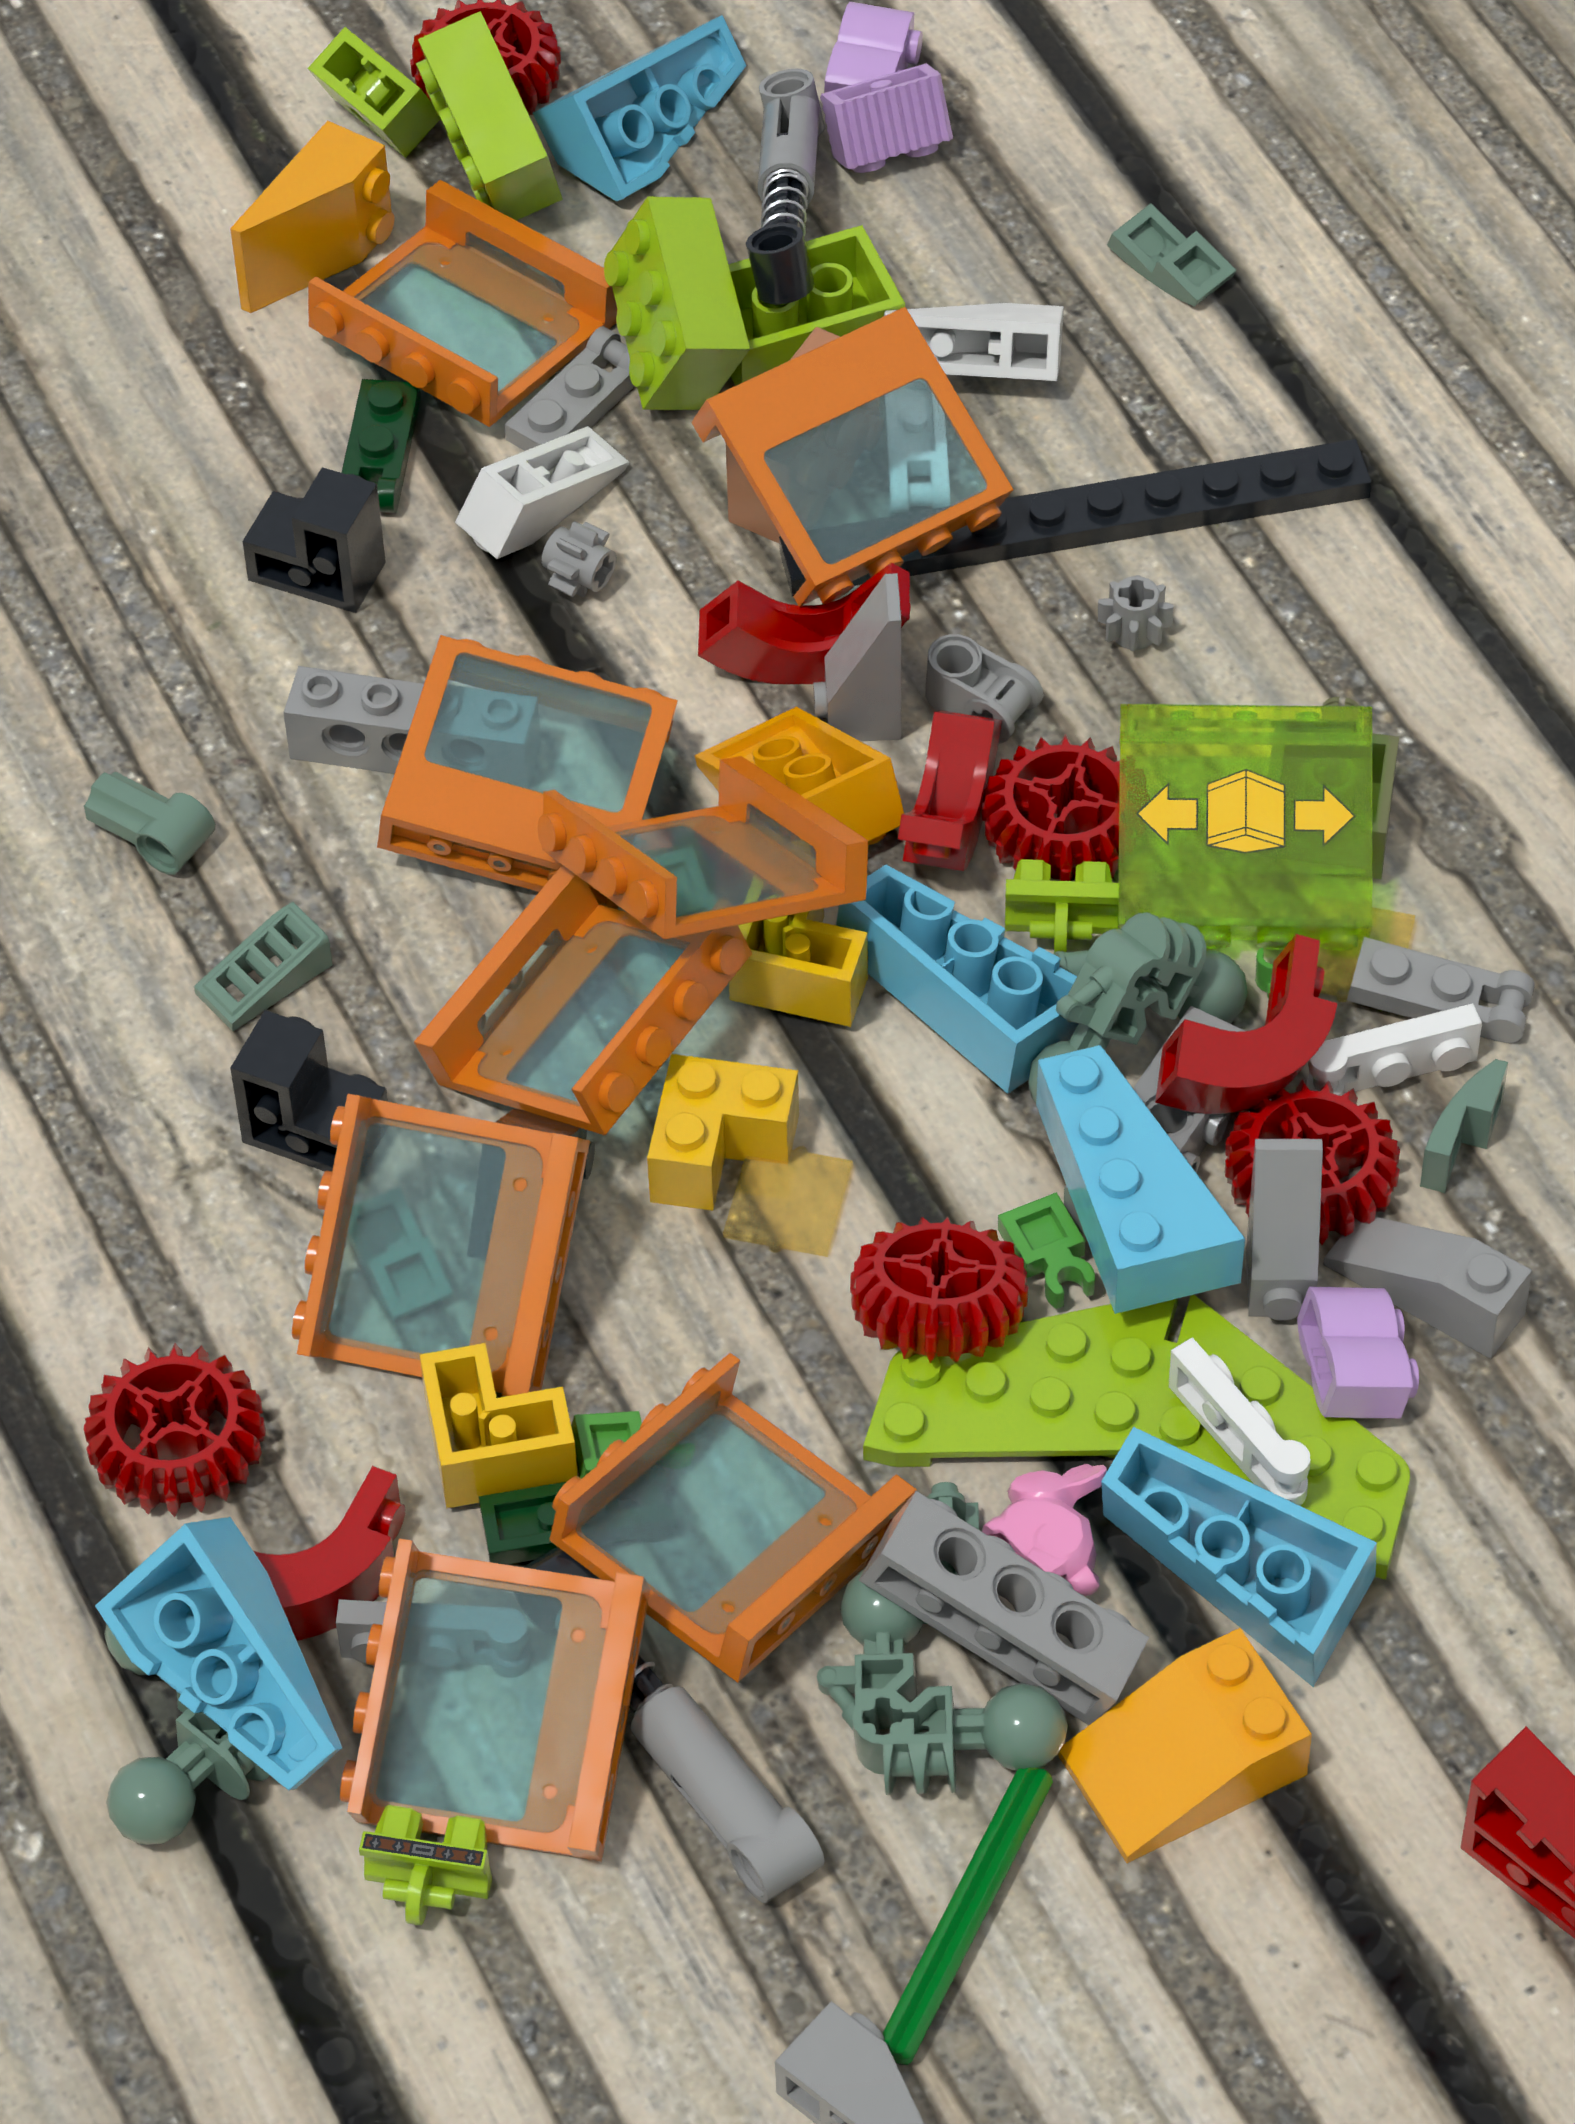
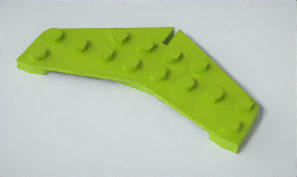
(1094, 1374)

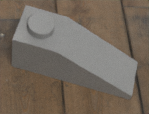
(865, 670)
(1283, 1226)
(1438, 1278)
(844, 2073)

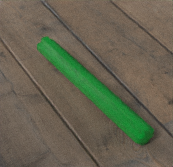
(965, 1913)

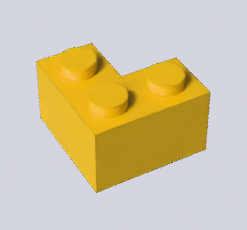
(803, 967)
(716, 1114)
(490, 1441)

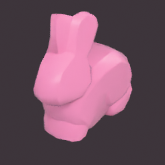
(1047, 1528)

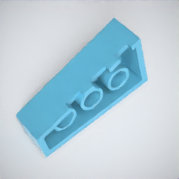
(961, 975)

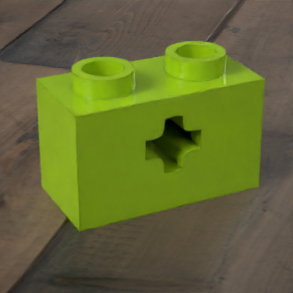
(374, 92)

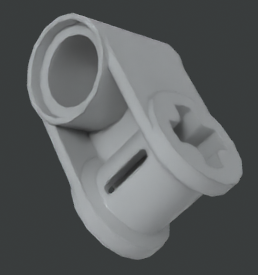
(978, 682)

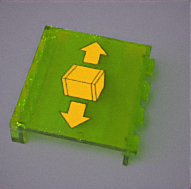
(1248, 821)

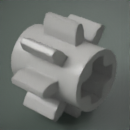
(579, 559)
(1135, 613)

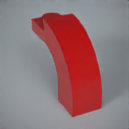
(780, 640)
(949, 804)
(1233, 1070)
(344, 1563)

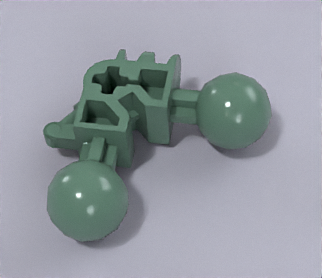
(1144, 966)
(1017, 1727)
(156, 1795)

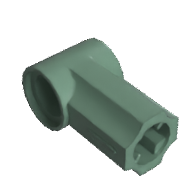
(161, 828)

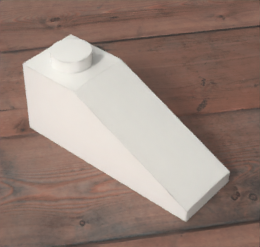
(994, 339)
(536, 490)

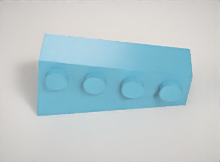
(1133, 1190)
(1242, 1548)

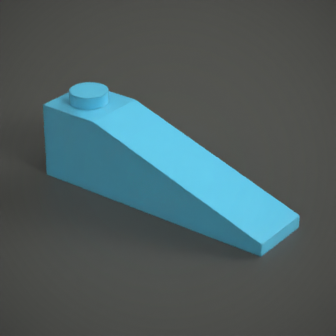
(637, 116)
(219, 1637)

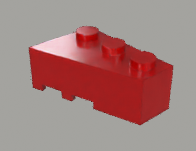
(1525, 1826)

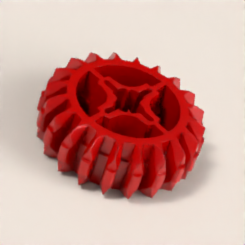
(522, 39)
(1055, 807)
(1349, 1139)
(939, 1289)
(177, 1451)

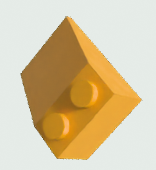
(313, 217)
(820, 765)
(1189, 1747)

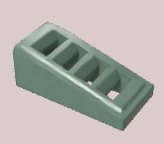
(272, 938)

